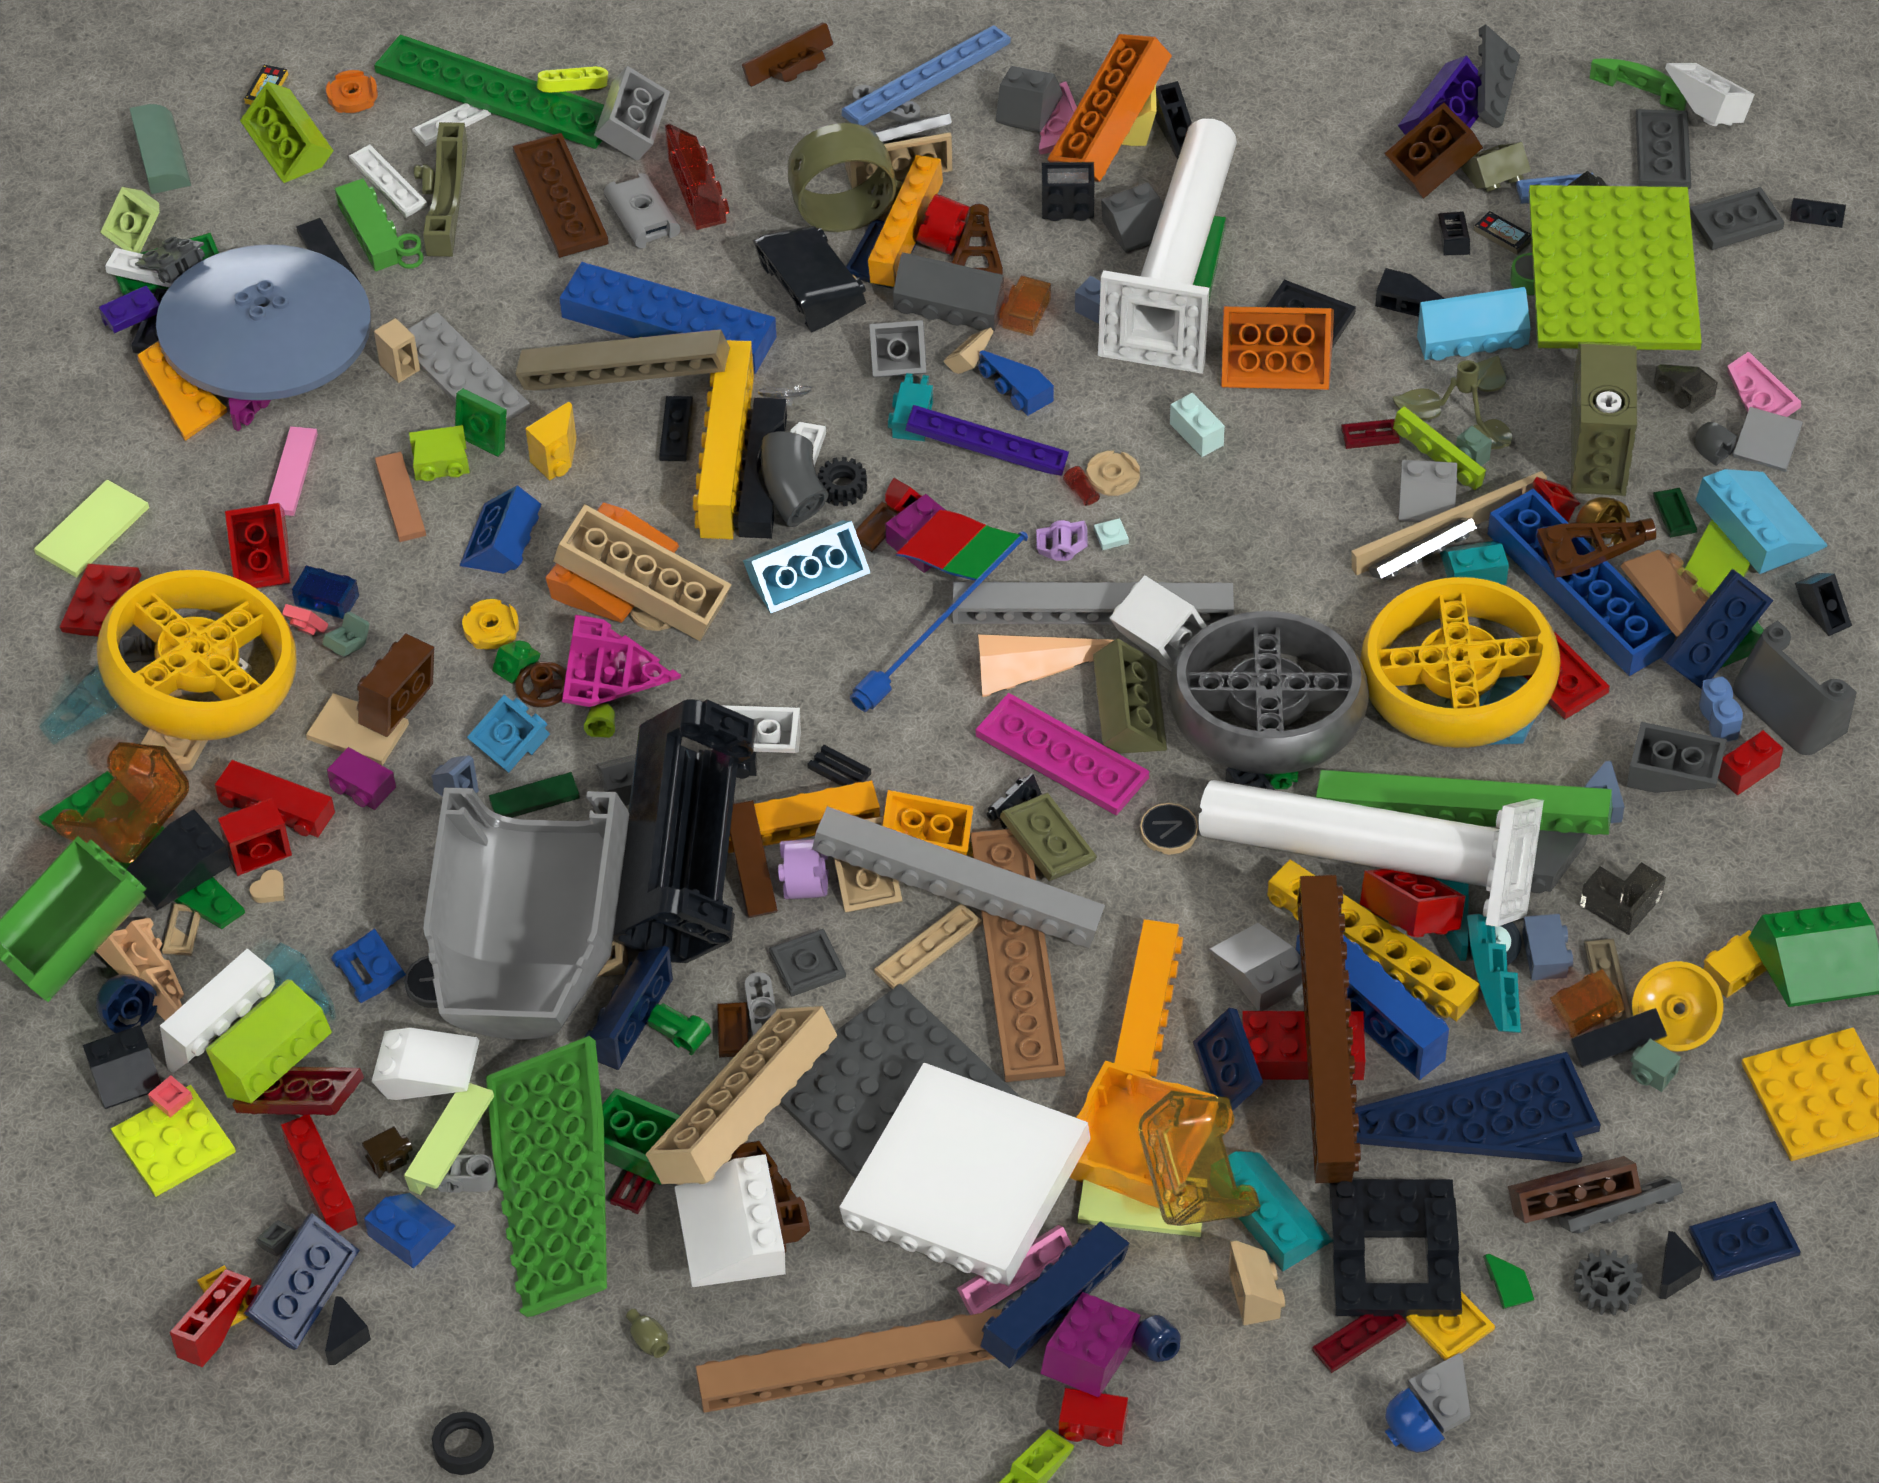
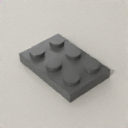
(1736, 218)

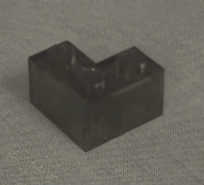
(1621, 901)

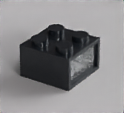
(1068, 190)

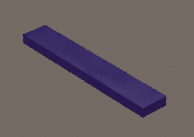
(986, 441)

